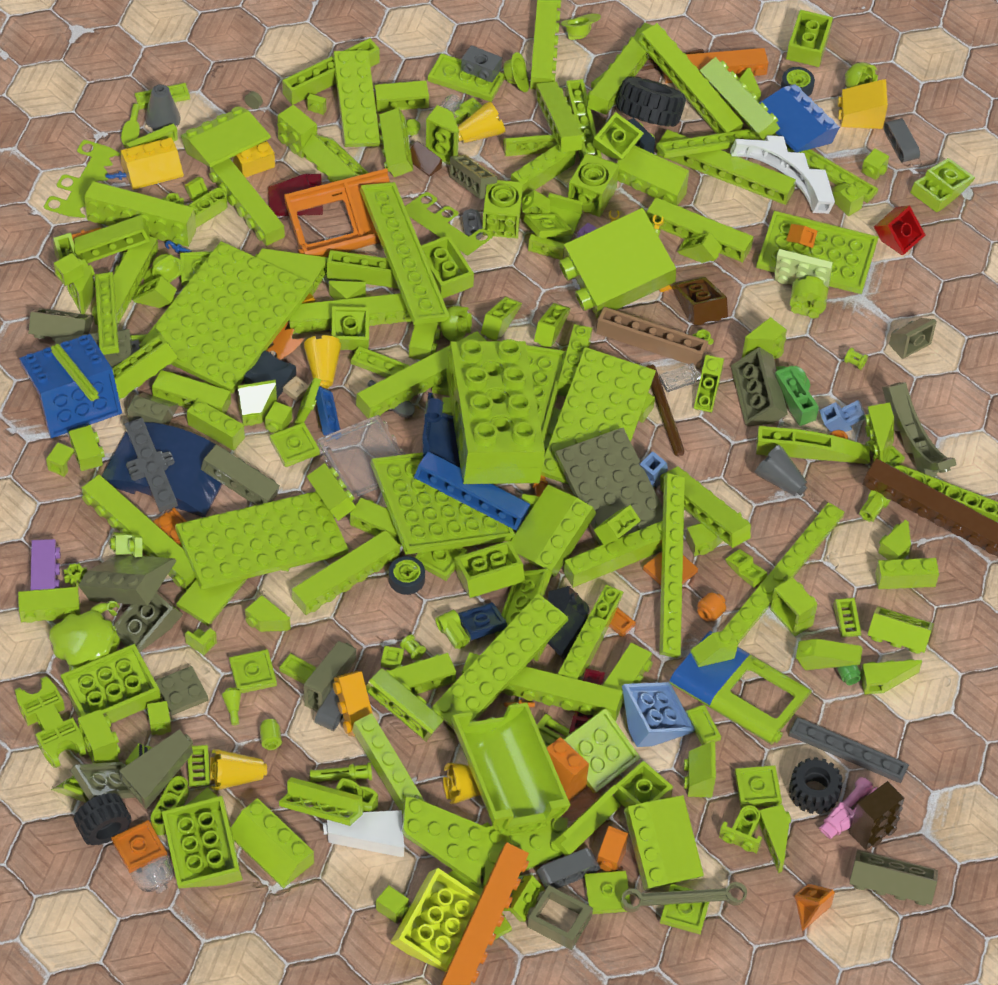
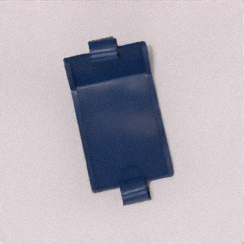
(439, 432)

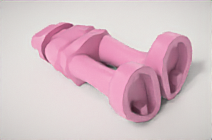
(842, 815)

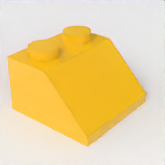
(255, 159)

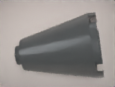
(161, 109)
(782, 472)

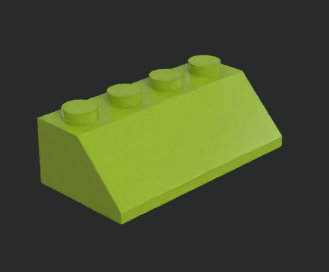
(331, 158)
(653, 175)
(403, 704)
(271, 843)

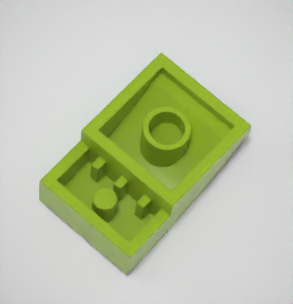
(942, 184)

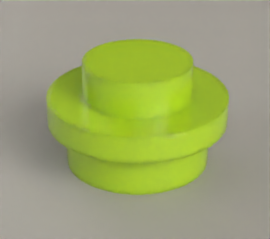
(413, 126)

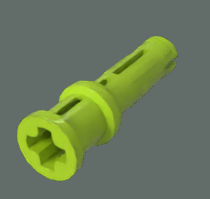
(352, 772)

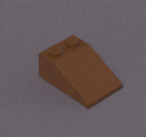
(701, 300)

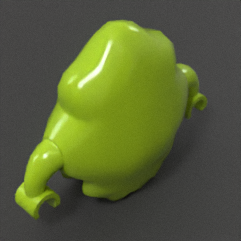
(85, 636)

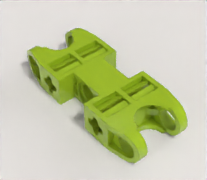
(55, 734)

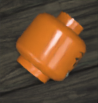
(711, 606)

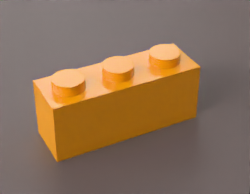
(353, 699)

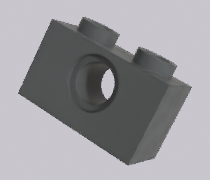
(481, 63)

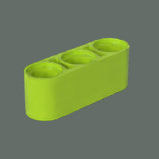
(209, 205)
(170, 796)

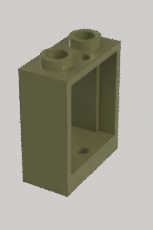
(552, 932)

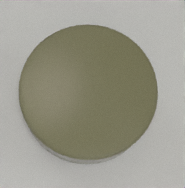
(253, 100)

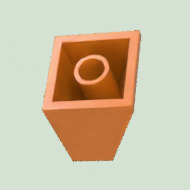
(570, 767)

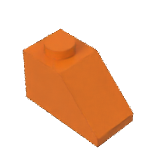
(612, 849)

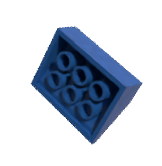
(800, 119)

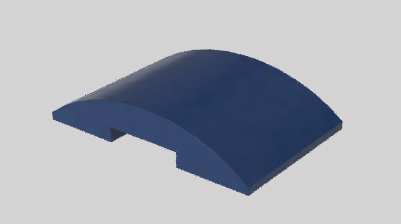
(191, 486)

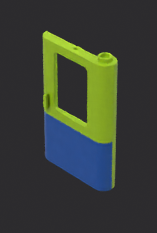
(713, 688)

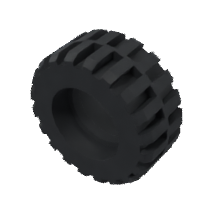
(650, 101)

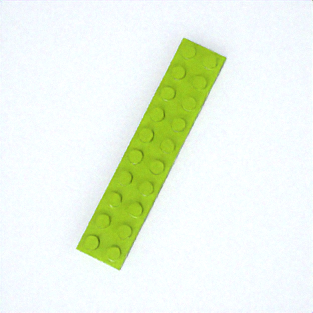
(404, 253)

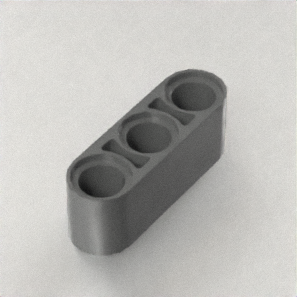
(901, 140)
(329, 714)
(568, 869)

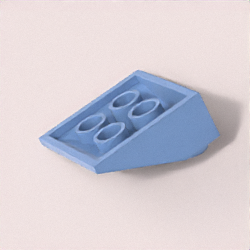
(654, 713)

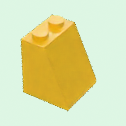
(863, 105)

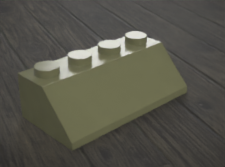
(758, 388)
(894, 877)

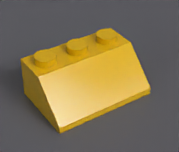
(151, 163)

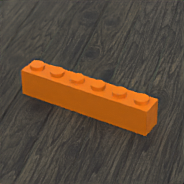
(736, 60)

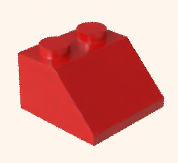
(900, 229)

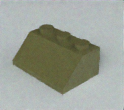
(58, 323)

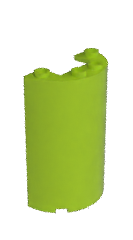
(512, 769)

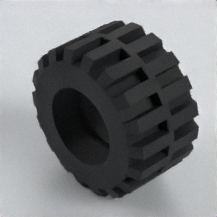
(815, 799)
(102, 819)

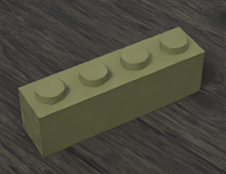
(239, 476)

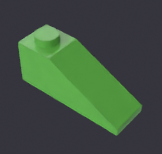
(797, 396)

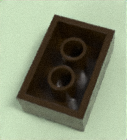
(877, 816)

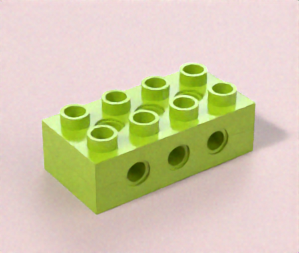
(495, 412)

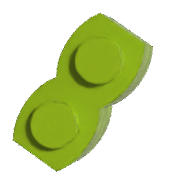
(369, 796)

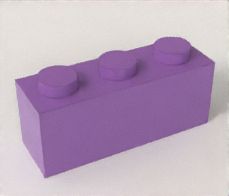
(44, 565)

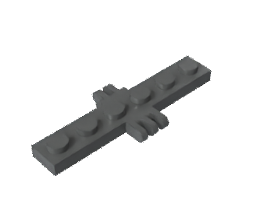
(150, 465)

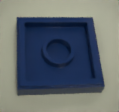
(482, 621)

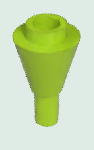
(232, 701)

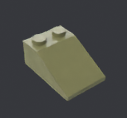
(146, 624)

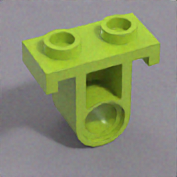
(743, 830)

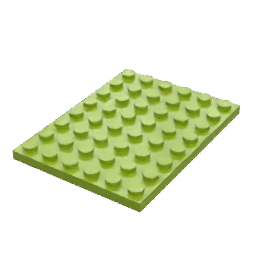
(229, 315)

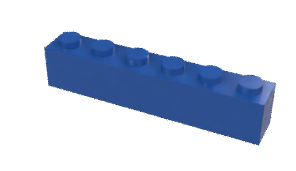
(481, 497)

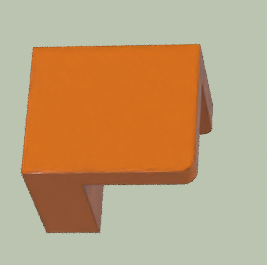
(802, 235)

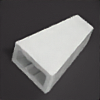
(371, 832)

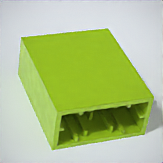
(617, 263)

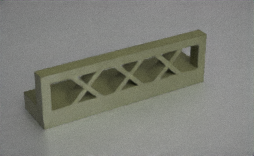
(471, 171)

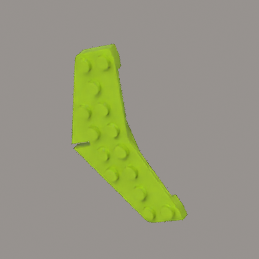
(470, 846)

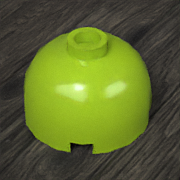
(860, 74)
(457, 324)

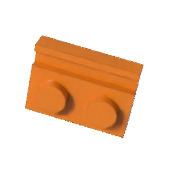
(167, 524)

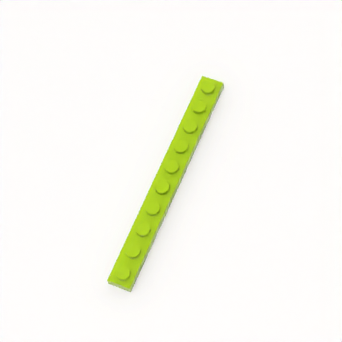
(672, 566)
(784, 570)

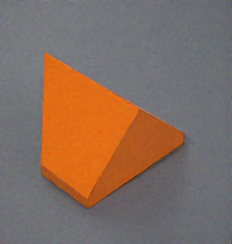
(812, 903)

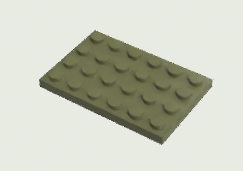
(609, 478)

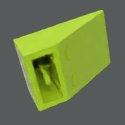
(880, 430)

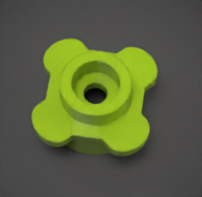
(704, 334)

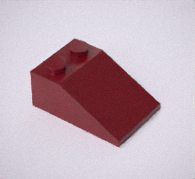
(301, 182)

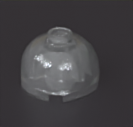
(154, 875)

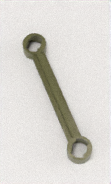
(682, 897)

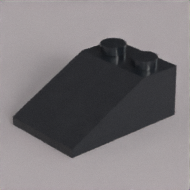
(577, 611)

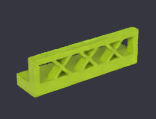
(528, 145)
(322, 799)
(588, 822)

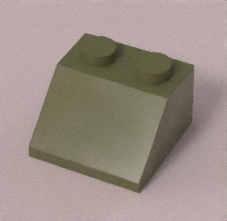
(913, 337)
(151, 409)

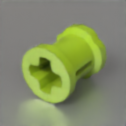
(859, 363)
(412, 647)

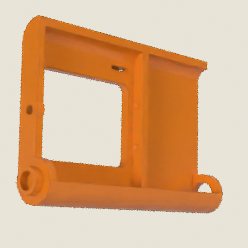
(343, 190)

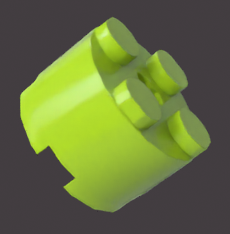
(809, 296)

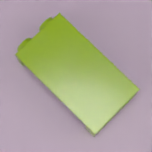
(571, 212)

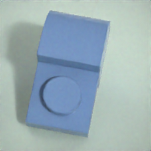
(842, 418)
(654, 467)

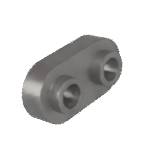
(472, 222)

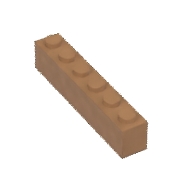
(652, 337)

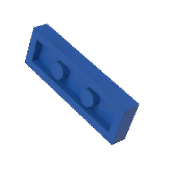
(327, 411)

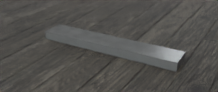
(849, 750)

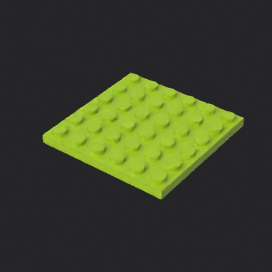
(427, 517)

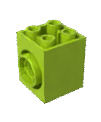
(594, 183)
(503, 208)

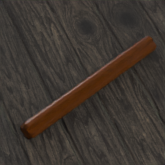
(666, 414)

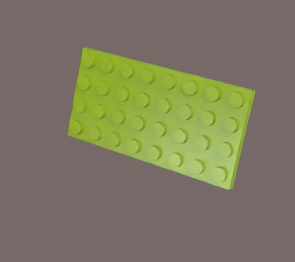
(601, 399)
(260, 539)

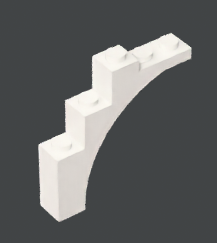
(774, 152)

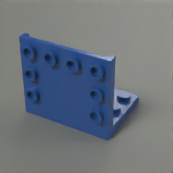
(61, 398)

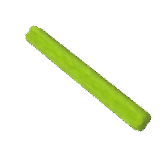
(74, 372)

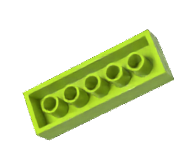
(164, 218)

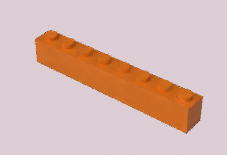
(486, 916)

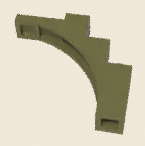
(915, 440)

